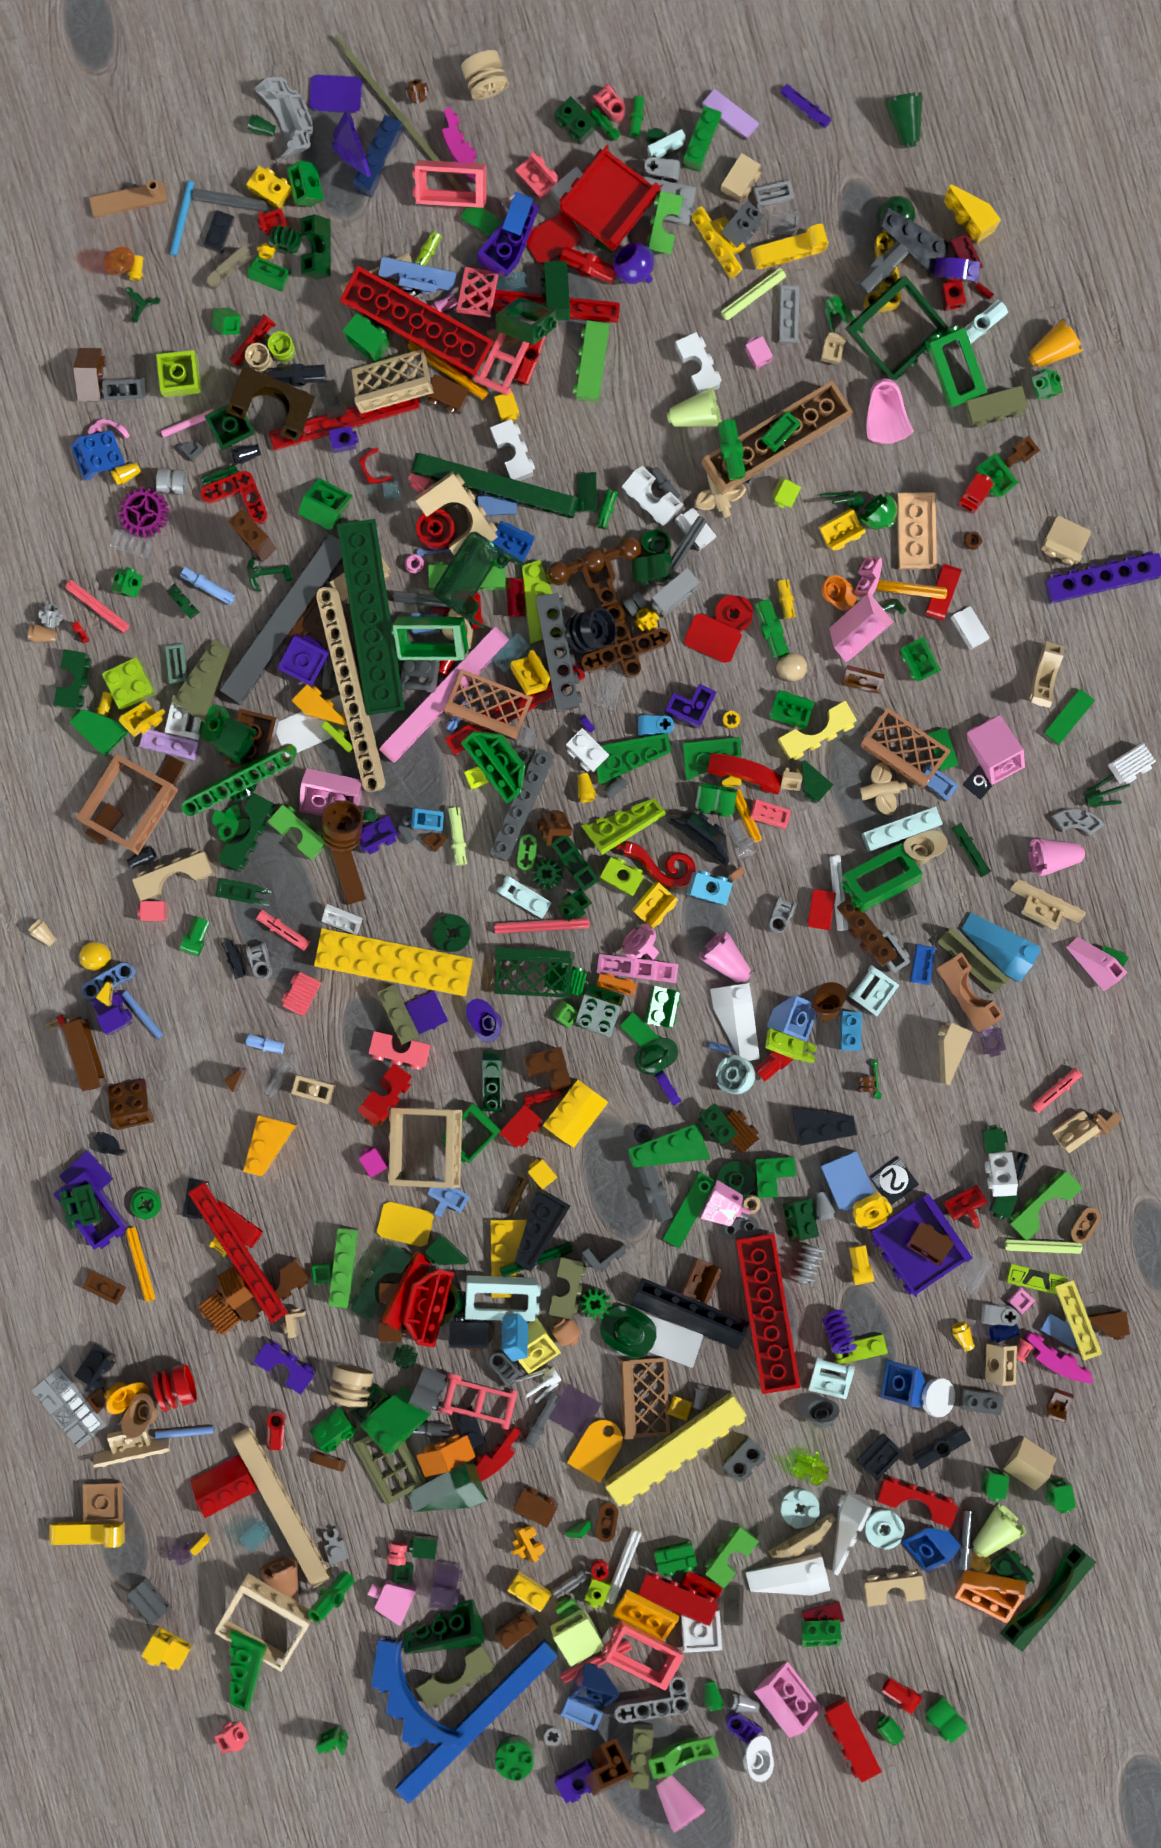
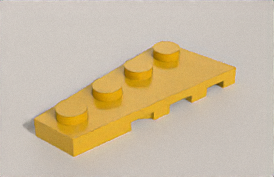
(504, 1246)

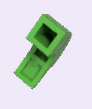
(683, 1752)

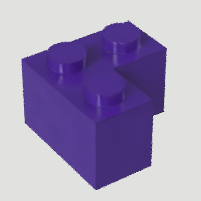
(691, 711)
(112, 1017)

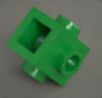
(1047, 384)
(127, 582)

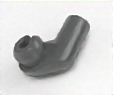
(404, 827)

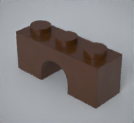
(385, 1332)

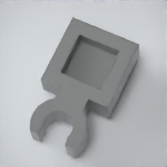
(335, 1549)

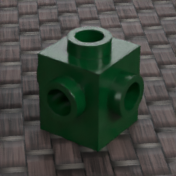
(571, 907)

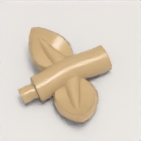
(711, 497)
(883, 789)

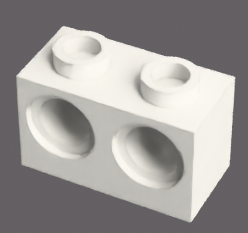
(1005, 1173)

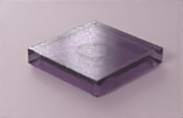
(575, 1410)

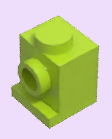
(600, 1586)

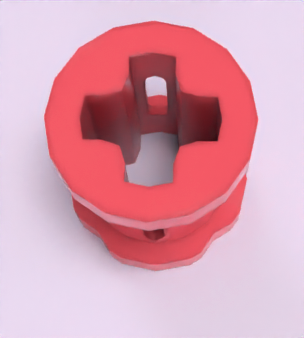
(1023, 1350)

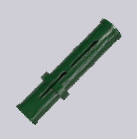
(970, 849)

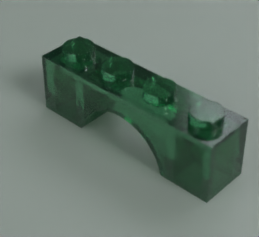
(367, 1302)

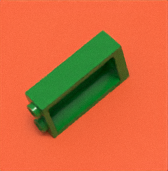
(934, 347)
(430, 651)
(869, 899)

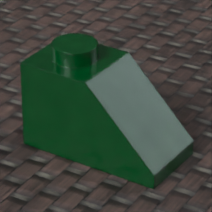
(813, 783)
(445, 1253)

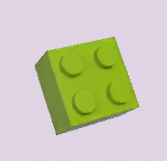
(178, 373)
(129, 683)

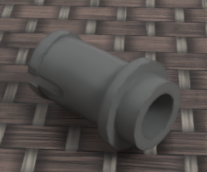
(616, 787)

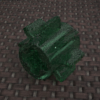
(405, 1356)

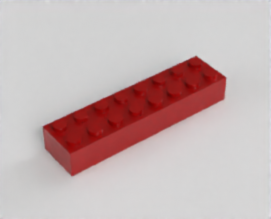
(416, 321)
(767, 1313)

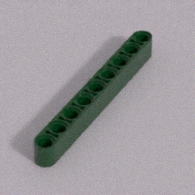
(497, 485)

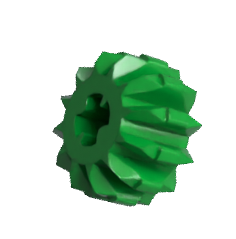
(596, 1310)

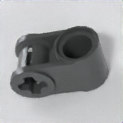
(505, 1368)

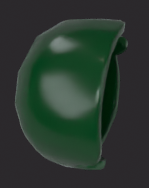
(656, 542)

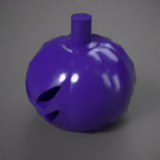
(635, 263)

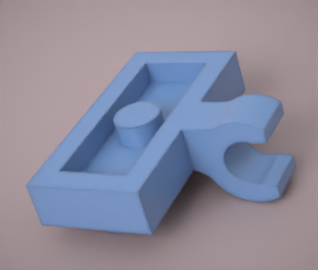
(448, 1197)

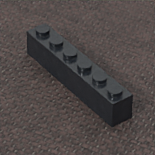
(690, 1313)

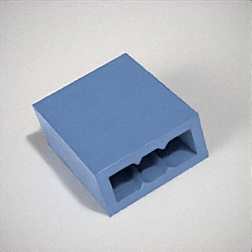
(847, 1180)

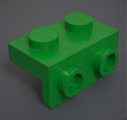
(999, 474)
(920, 659)
(791, 709)
(333, 1430)

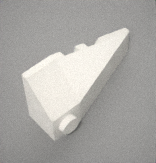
(851, 1517)
(796, 1576)

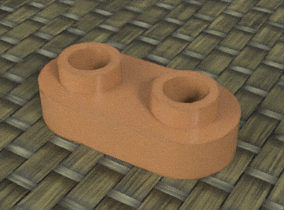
(1085, 1225)

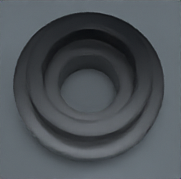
(638, 1129)

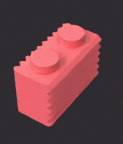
(301, 993)

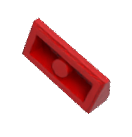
(821, 909)

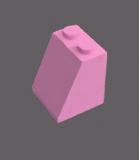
(996, 749)

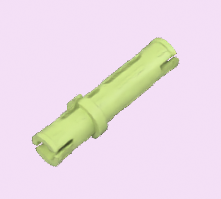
(457, 836)

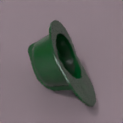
(656, 1056)
(454, 1305)

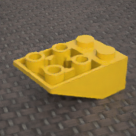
(972, 213)

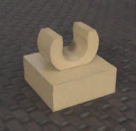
(791, 780)

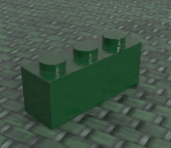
(556, 288)

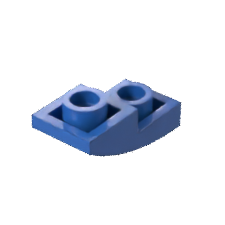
(517, 213)

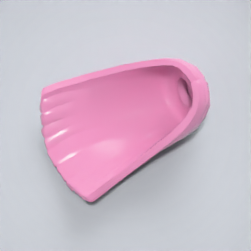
(886, 414)

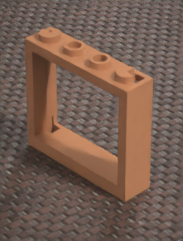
(149, 820)

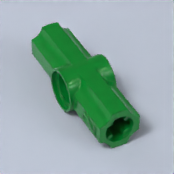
(731, 450)
(771, 628)
(330, 1597)

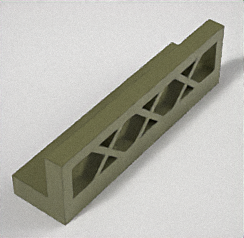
(982, 968)

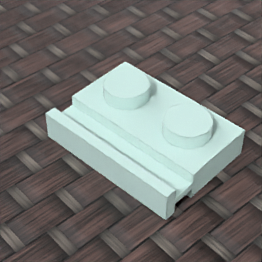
(666, 145)

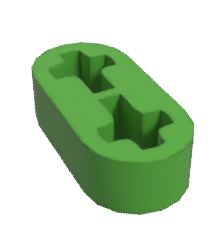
(522, 851)

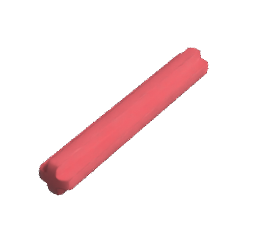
(97, 606)
(598, 1659)

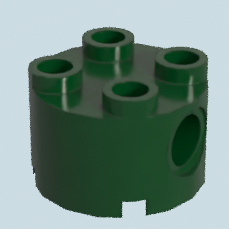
(235, 740)

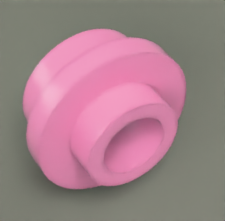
(414, 557)

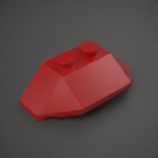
(427, 1306)

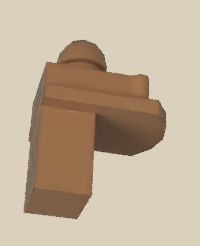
(1107, 1124)

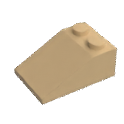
(952, 1045)

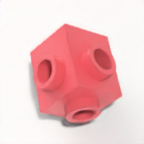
(231, 1737)

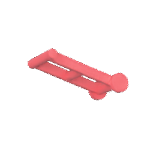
(515, 361)
(455, 1380)

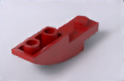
(489, 1464)

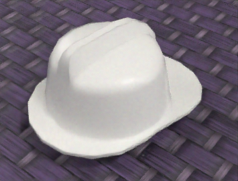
(759, 1759)

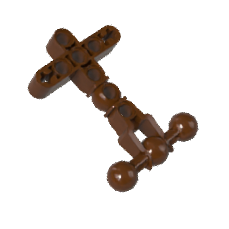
(595, 561)

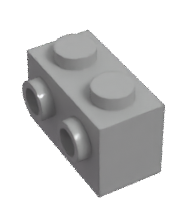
(902, 955)

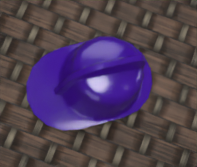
(484, 1020)

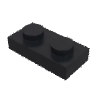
(219, 231)
(470, 1427)

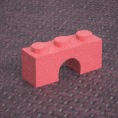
(382, 1048)

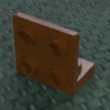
(129, 1104)

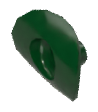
(628, 1331)

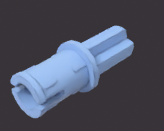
(265, 1044)

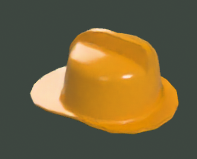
(120, 1395)

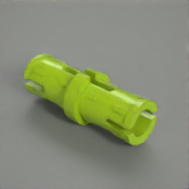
(428, 248)

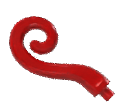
(638, 852)

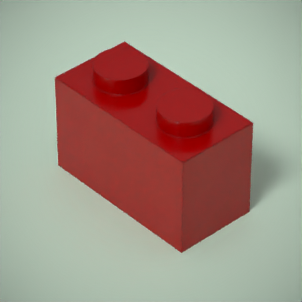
(521, 1126)

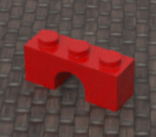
(975, 493)
(376, 1106)

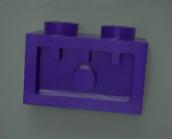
(377, 834)

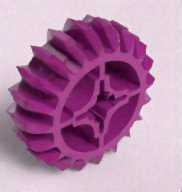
(142, 520)

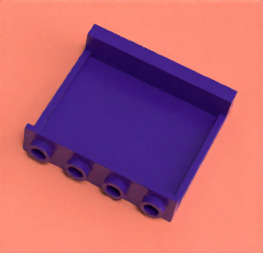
(910, 1266)

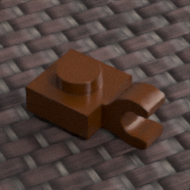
(1023, 450)

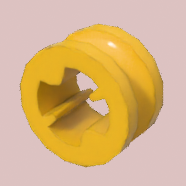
(725, 719)

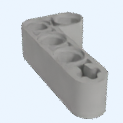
(652, 1701)

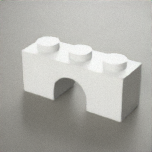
(693, 349)
(506, 435)
(639, 488)

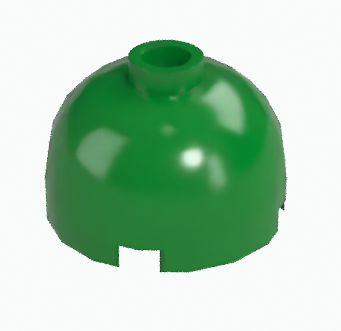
(880, 512)

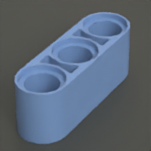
(115, 973)

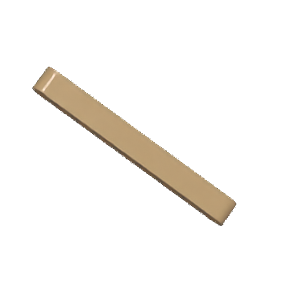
(281, 1507)

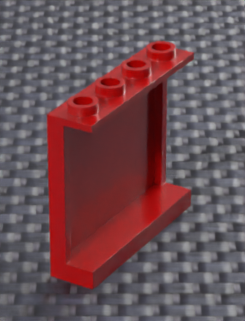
(608, 198)

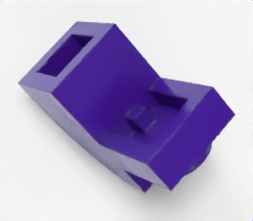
(956, 268)

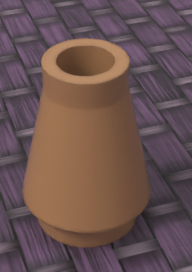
(41, 634)

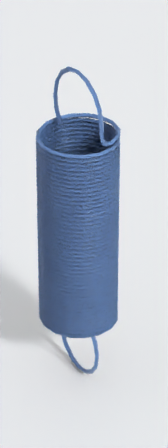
(719, 1047)

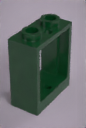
(509, 320)

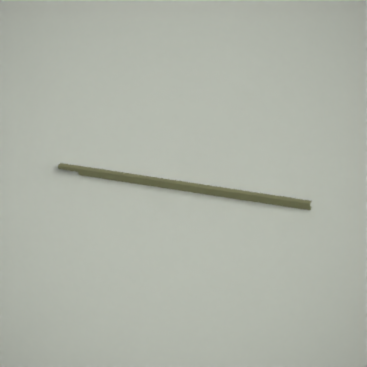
(396, 112)

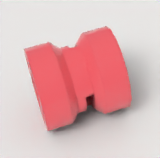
(397, 1553)

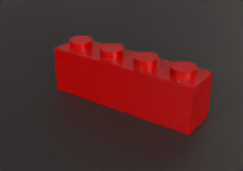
(678, 1600)
(853, 1740)

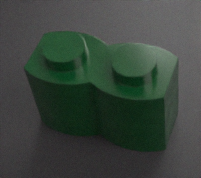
(652, 569)

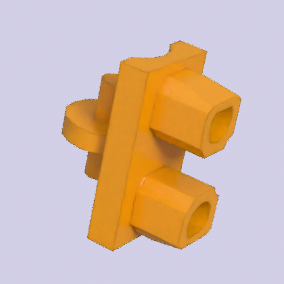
(531, 1551)

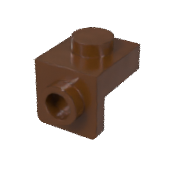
(1059, 1405)

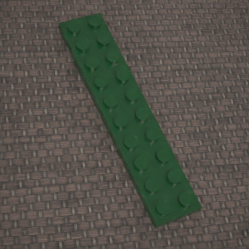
(371, 616)

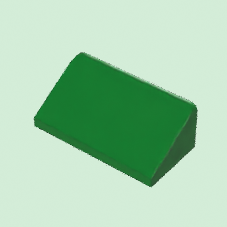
(268, 273)

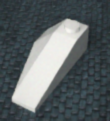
(736, 1015)

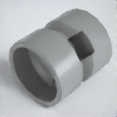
(171, 481)

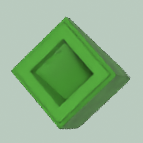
(565, 1013)

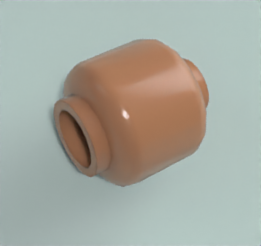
(566, 1332)

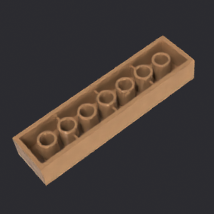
(816, 413)

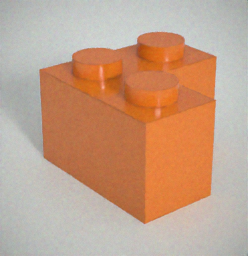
(445, 1456)

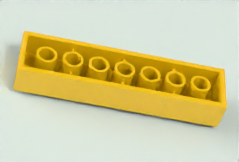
(394, 962)

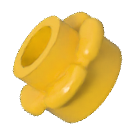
(266, 251)

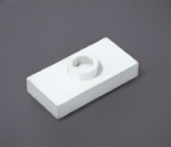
(341, 919)

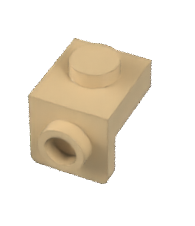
(833, 348)
(290, 1325)

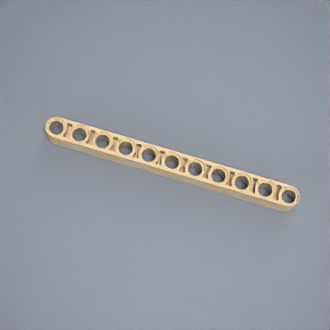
(353, 679)

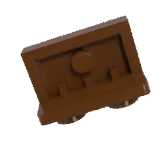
(553, 824)
(701, 1280)

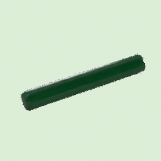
(547, 1255)

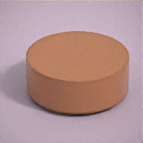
(736, 874)

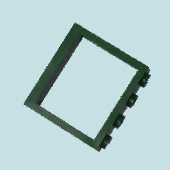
(911, 359)

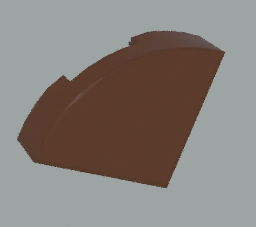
(435, 840)
(97, 1400)

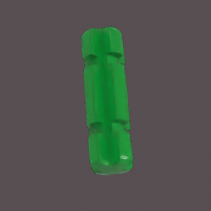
(605, 124)

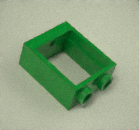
(480, 1115)

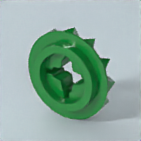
(137, 1201)

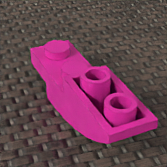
(455, 142)
(1063, 1364)

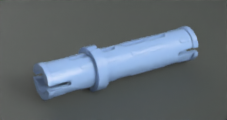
(201, 582)

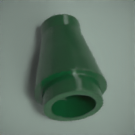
(260, 126)

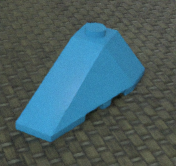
(1005, 949)

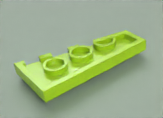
(615, 829)

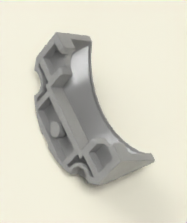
(290, 112)

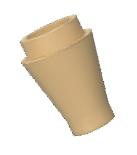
(42, 932)

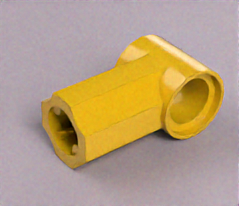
(861, 1270)

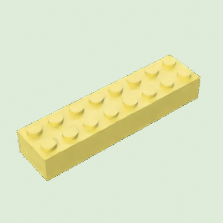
(675, 1449)

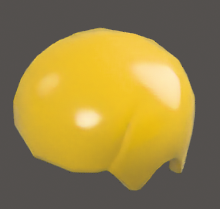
(95, 956)

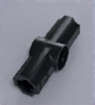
(299, 374)
(953, 1440)

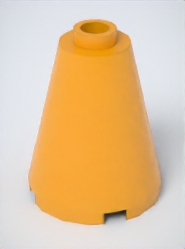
(1055, 345)

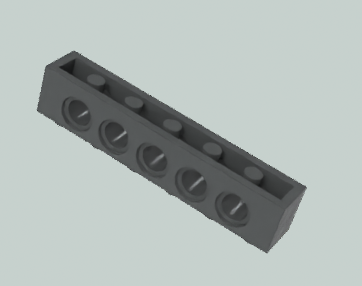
(562, 701)
(522, 805)

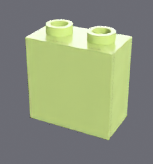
(577, 1637)

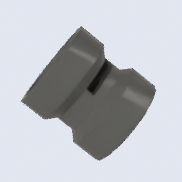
(632, 607)

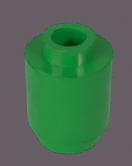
(890, 1730)

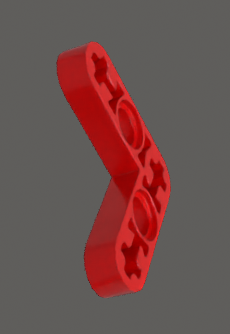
(244, 489)

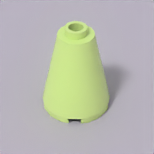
(696, 411)
(997, 1532)

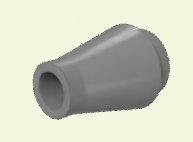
(824, 1207)
(743, 1704)

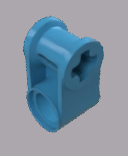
(650, 725)

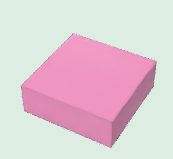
(1021, 1300)

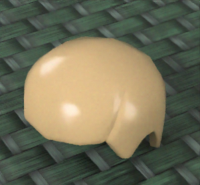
(791, 667)

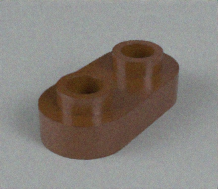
(607, 1521)

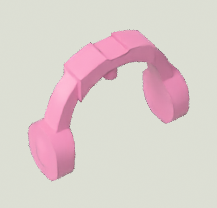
(102, 422)

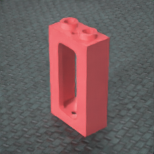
(449, 197)
(658, 1678)

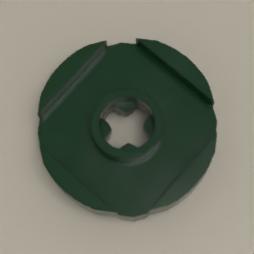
(183, 602)
(449, 922)
(737, 1168)

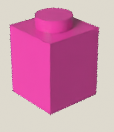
(373, 1161)

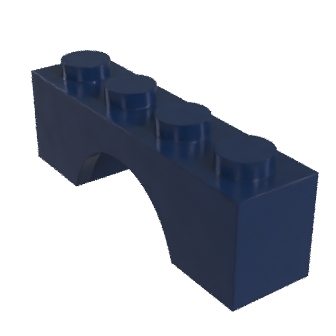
(382, 144)

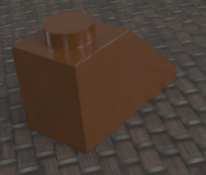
(1111, 1323)

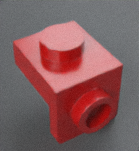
(271, 219)

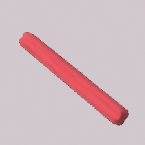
(547, 925)

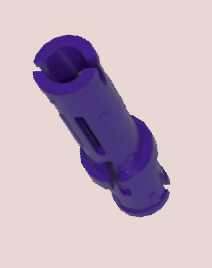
(806, 106)

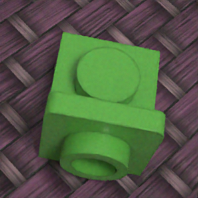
(566, 1607)

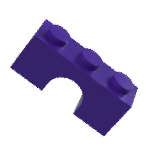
(299, 1373)

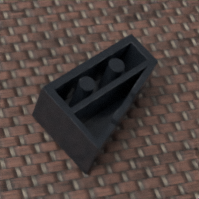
(821, 1126)

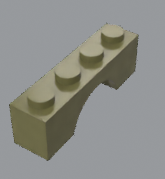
(435, 1689)

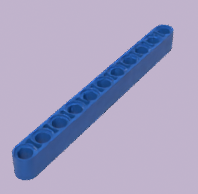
(478, 1720)

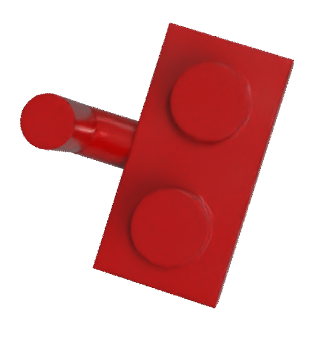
(966, 1204)

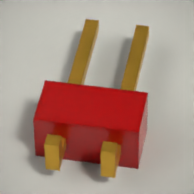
(61, 1020)

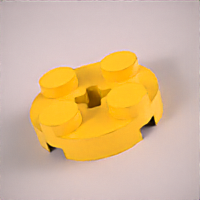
(863, 1208)

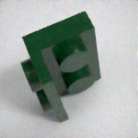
(1008, 1566)

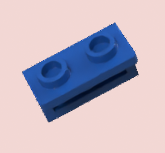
(514, 540)

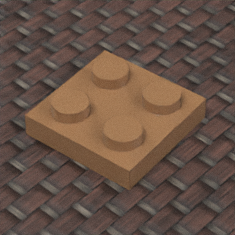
(103, 1502)

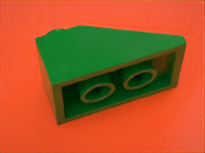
(394, 1421)

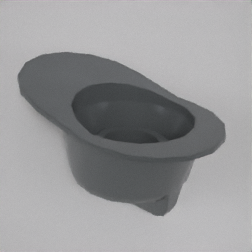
(817, 1409)

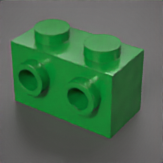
(1060, 1495)

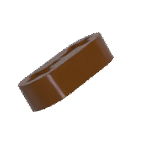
(327, 1460)

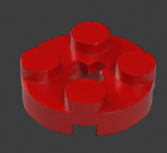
(735, 603)

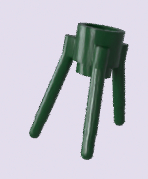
(852, 499)
(1094, 796)

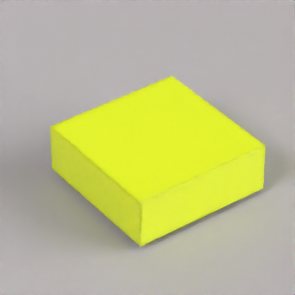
(476, 777)

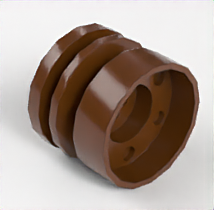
(342, 826)

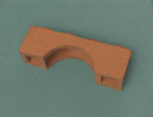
(980, 1012)

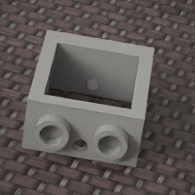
(674, 593)

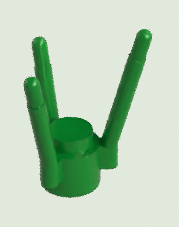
(836, 307)

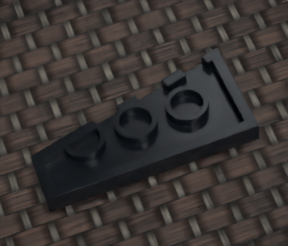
(919, 242)
(541, 1225)

